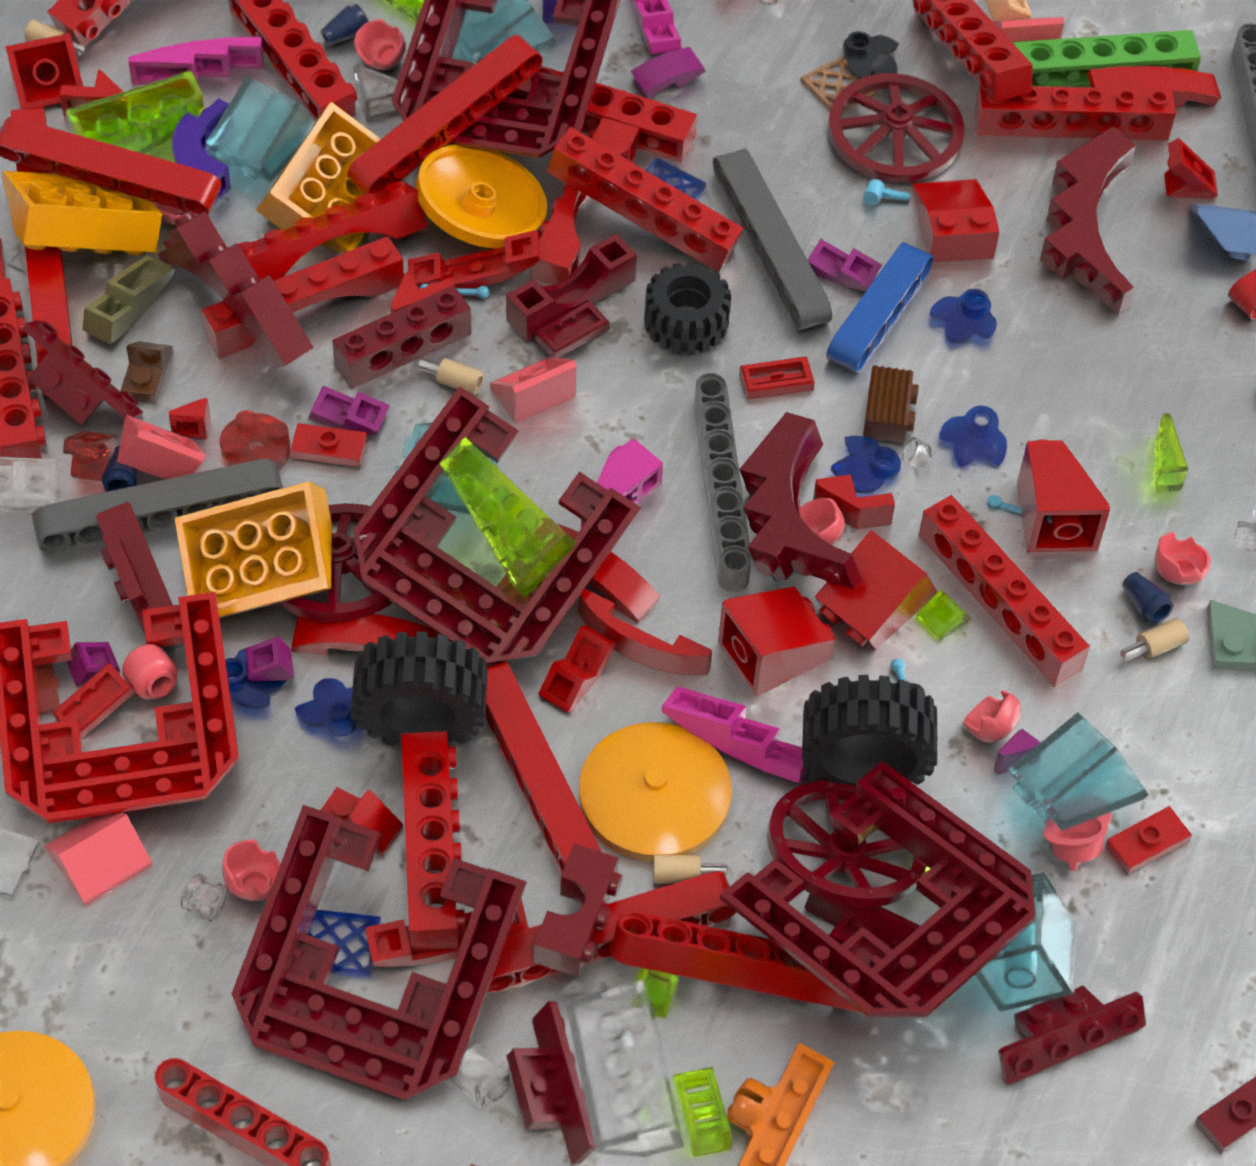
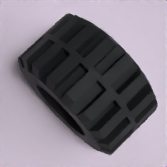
(693, 288)

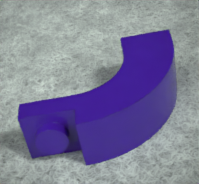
(191, 146)

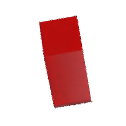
(857, 511)
(583, 665)

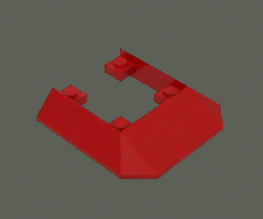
(46, 761)

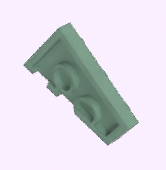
(1232, 637)

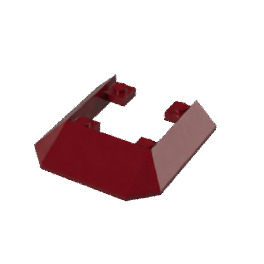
(514, 124)
(404, 527)
(974, 882)
(302, 1018)

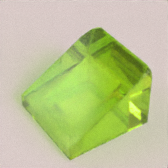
(943, 615)
(661, 988)

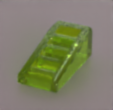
(1169, 458)
(709, 1135)

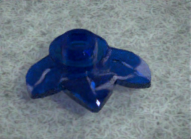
(965, 316)
(975, 440)
(865, 464)
(246, 692)
(329, 708)

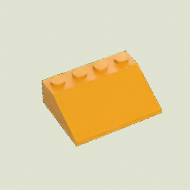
(318, 175)
(79, 215)
(259, 548)

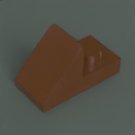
(146, 370)

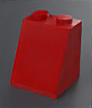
(1058, 486)
(885, 597)
(773, 637)

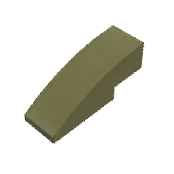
(126, 298)

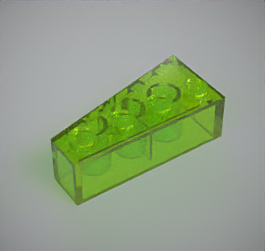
(512, 523)

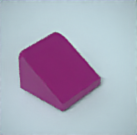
(89, 659)
(269, 661)
(1014, 750)

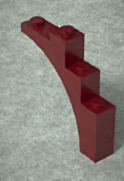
(1072, 214)
(228, 273)
(775, 481)

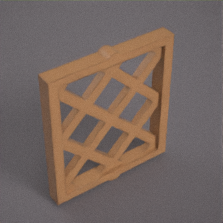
(823, 70)

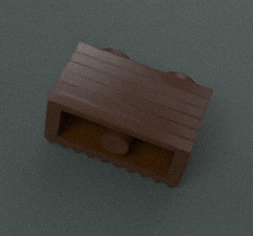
(889, 404)

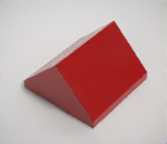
(41, 68)

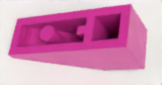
(631, 471)

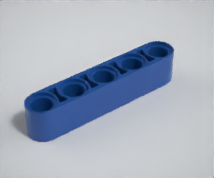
(879, 307)

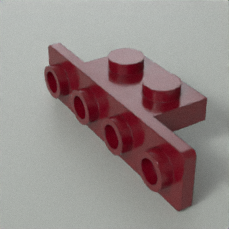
(72, 381)
(132, 559)
(879, 921)
(1067, 1028)
(550, 1086)

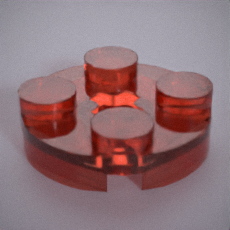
(255, 427)

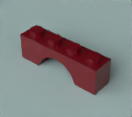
(603, 272)

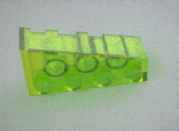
(140, 116)

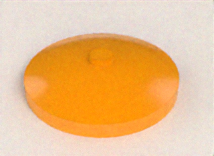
(480, 195)
(654, 791)
(43, 1101)

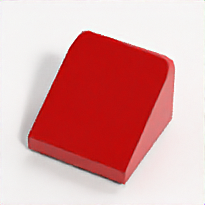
(191, 419)

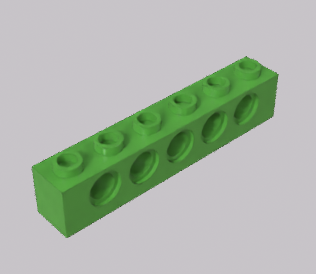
(1070, 59)

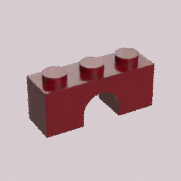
(567, 940)

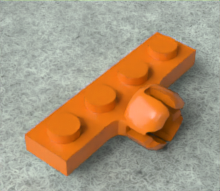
(778, 1113)

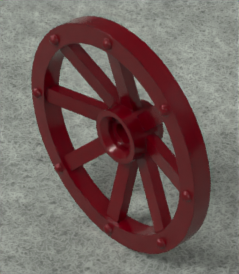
(897, 123)
(343, 560)
(839, 851)

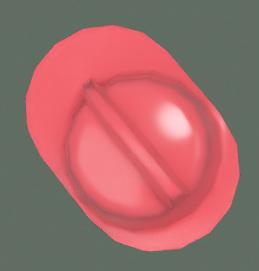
(1079, 842)

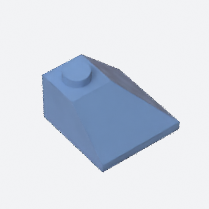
(1229, 227)

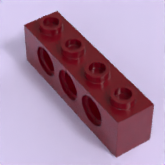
(402, 337)

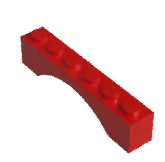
(388, 212)
(557, 237)
(359, 272)

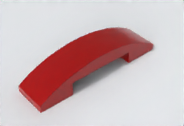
(480, 268)
(623, 585)
(352, 635)
(681, 658)
(391, 943)

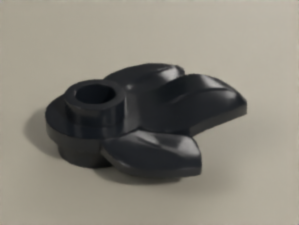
(869, 54)

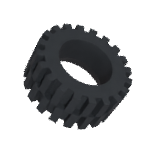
(419, 688)
(869, 722)

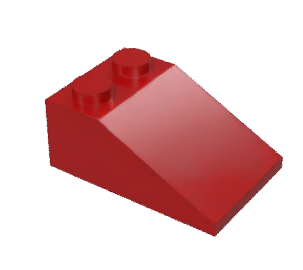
(956, 220)

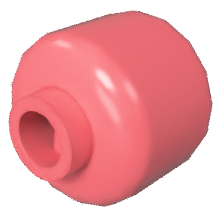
(150, 672)

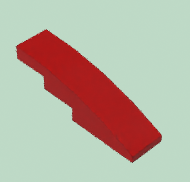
(1184, 82)

